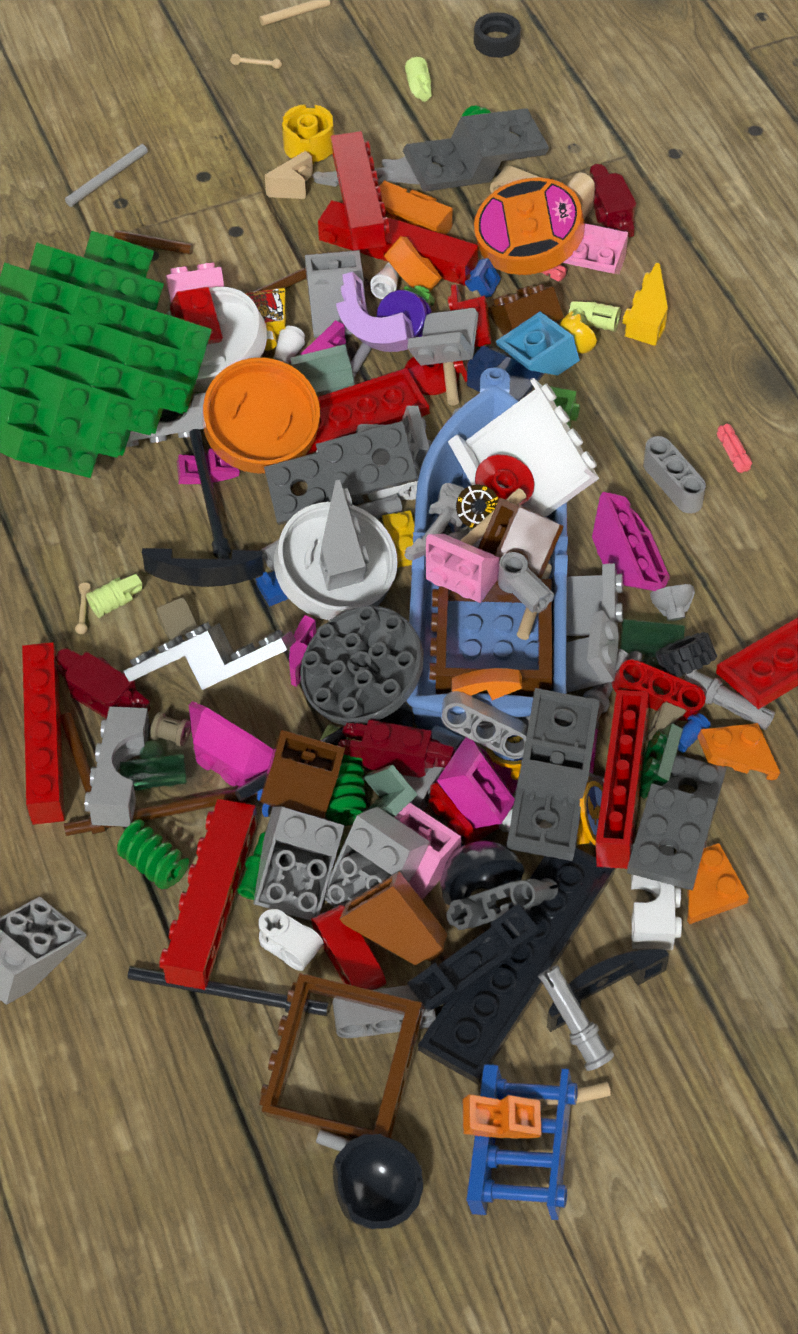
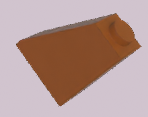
(396, 920)

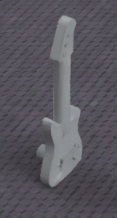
(392, 172)
(447, 509)

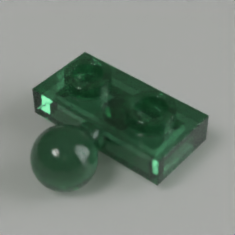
(648, 638)
(154, 768)

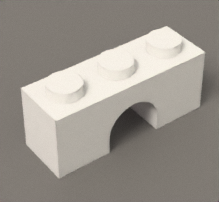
(655, 922)

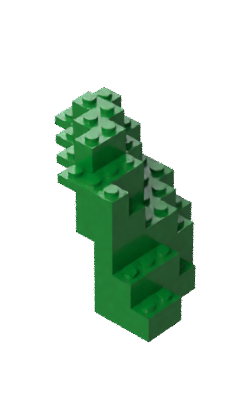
(89, 355)

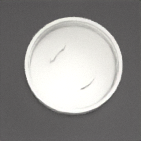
(242, 333)
(301, 575)

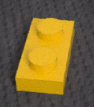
(401, 530)

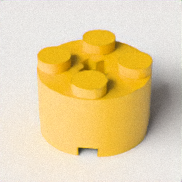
(308, 131)

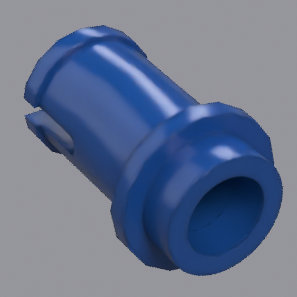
(691, 730)

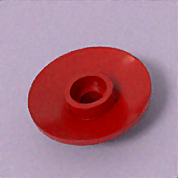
(429, 377)
(507, 472)

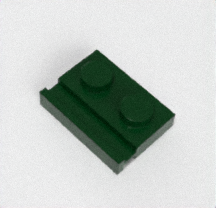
(659, 758)

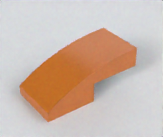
(411, 266)
(495, 680)
(501, 1118)

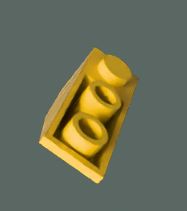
(649, 310)

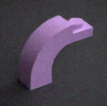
(384, 333)

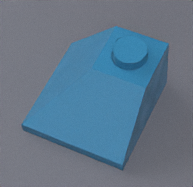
(541, 345)

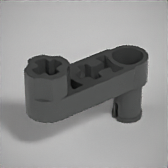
(482, 907)

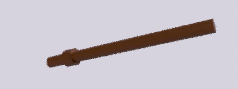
(158, 811)

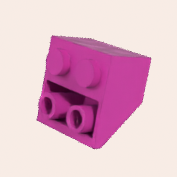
(476, 786)

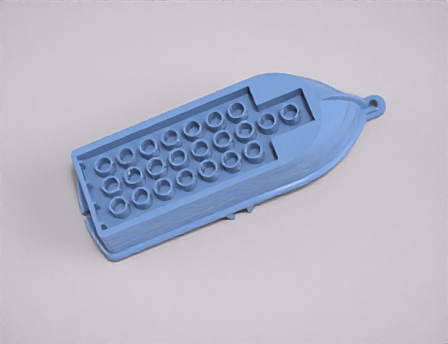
(477, 632)

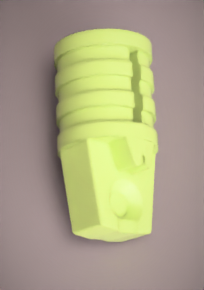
(418, 78)
(589, 314)
(113, 594)

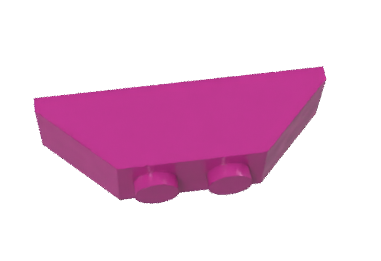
(628, 543)
(227, 747)

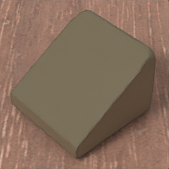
(176, 618)
(664, 717)

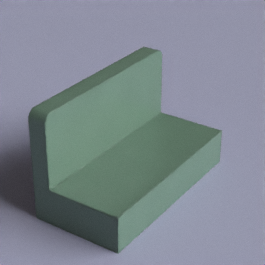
(326, 369)
(391, 788)

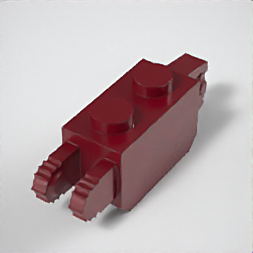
(612, 200)
(97, 683)
(389, 744)

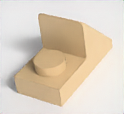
(290, 178)

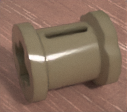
(170, 729)

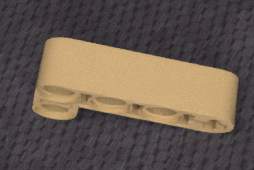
(580, 183)

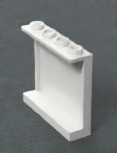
(542, 440)

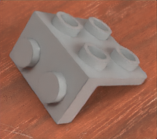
(446, 337)
(416, 435)
(591, 595)
(593, 658)

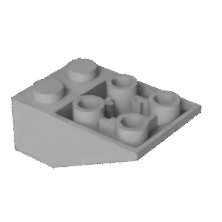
(324, 285)
(341, 556)
(372, 853)
(296, 862)
(32, 945)

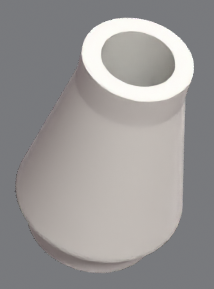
(384, 282)
(289, 343)

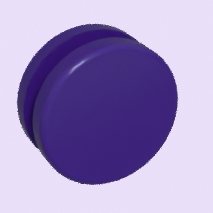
(409, 304)

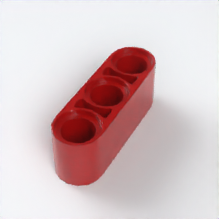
(672, 687)
(348, 951)

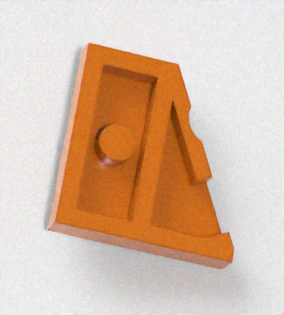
(739, 748)
(715, 886)

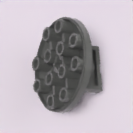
(361, 665)

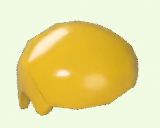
(583, 335)

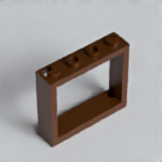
(530, 678)
(290, 1028)

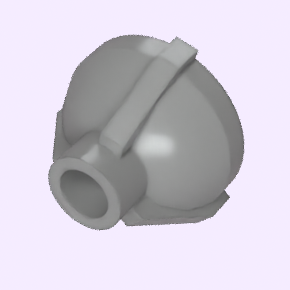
(673, 600)

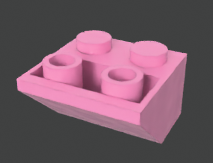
(600, 249)
(183, 280)
(460, 566)
(441, 846)

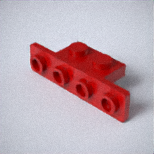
(483, 329)

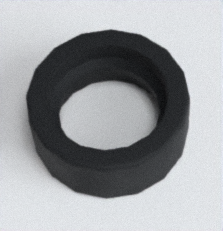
(497, 23)

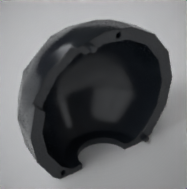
(477, 867)
(377, 1182)

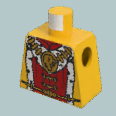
(274, 312)

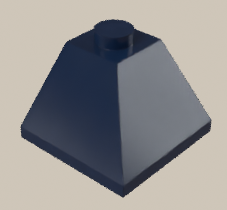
(492, 357)

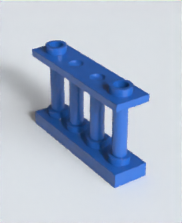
(488, 1155)

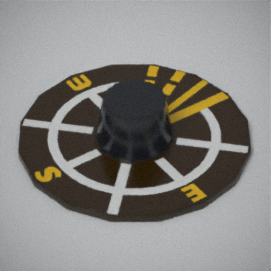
(475, 504)

